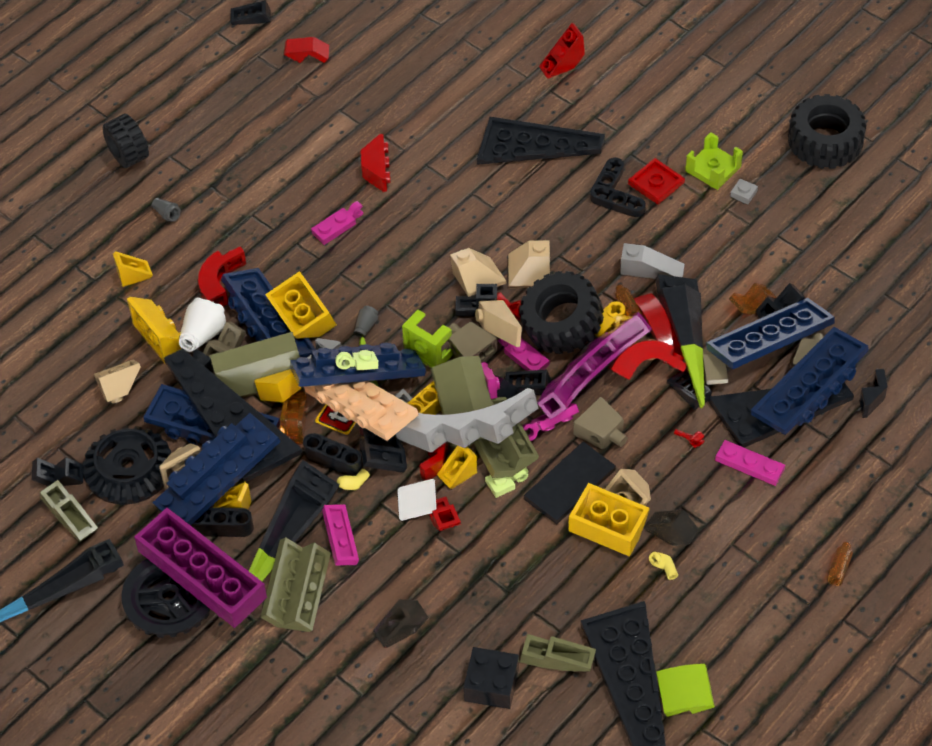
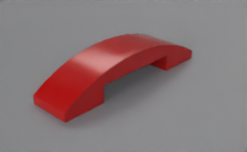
(658, 320)

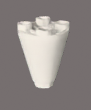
(201, 323)

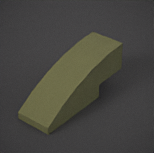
(68, 511)
(557, 654)

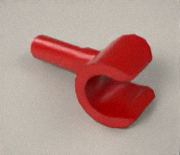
(695, 439)

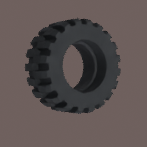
(827, 149)
(570, 332)

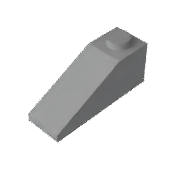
(648, 263)

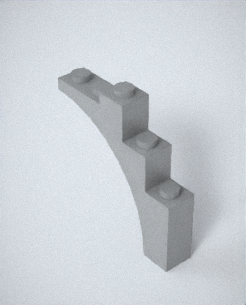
(462, 429)

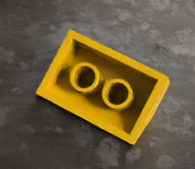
(301, 308)
(154, 326)
(608, 519)

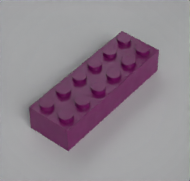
(201, 567)

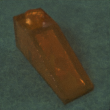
(294, 417)

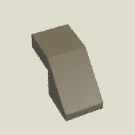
(229, 339)
(714, 369)

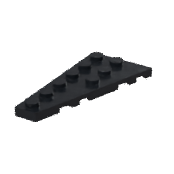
(521, 141)
(746, 429)

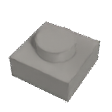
(744, 191)

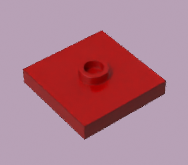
(656, 181)

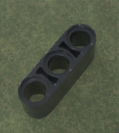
(341, 454)
(229, 527)

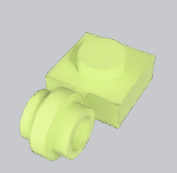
(361, 360)
(503, 485)

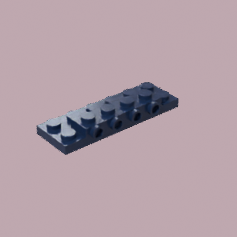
(255, 310)
(770, 333)
(323, 370)
(811, 382)
(180, 418)
(216, 468)

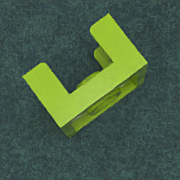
(713, 164)
(426, 345)

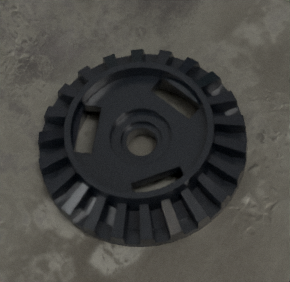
(143, 475)
(140, 601)

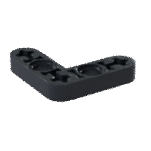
(608, 190)

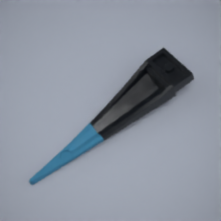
(80, 572)

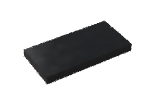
(562, 487)

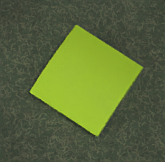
(685, 689)

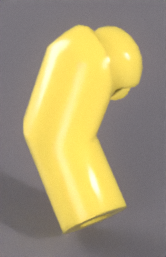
(353, 482)
(664, 562)

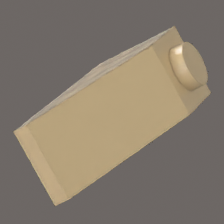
(498, 320)

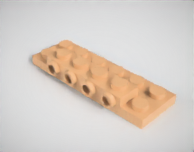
(366, 405)

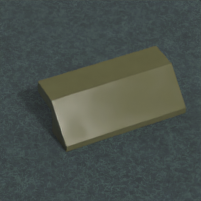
(253, 361)
(461, 386)
(510, 454)
(295, 585)

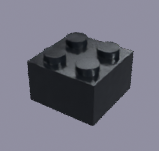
(491, 678)

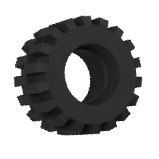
(125, 140)

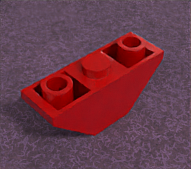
(565, 53)
(375, 163)

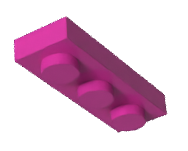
(750, 462)
(340, 535)

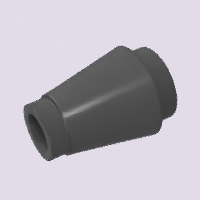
(168, 210)
(366, 319)

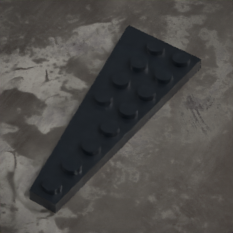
(222, 406)
(628, 670)

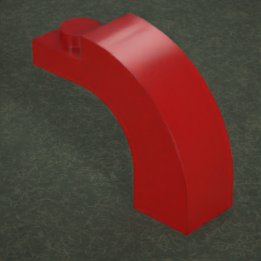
(212, 271)
(629, 359)

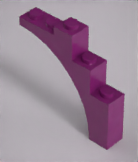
(599, 354)

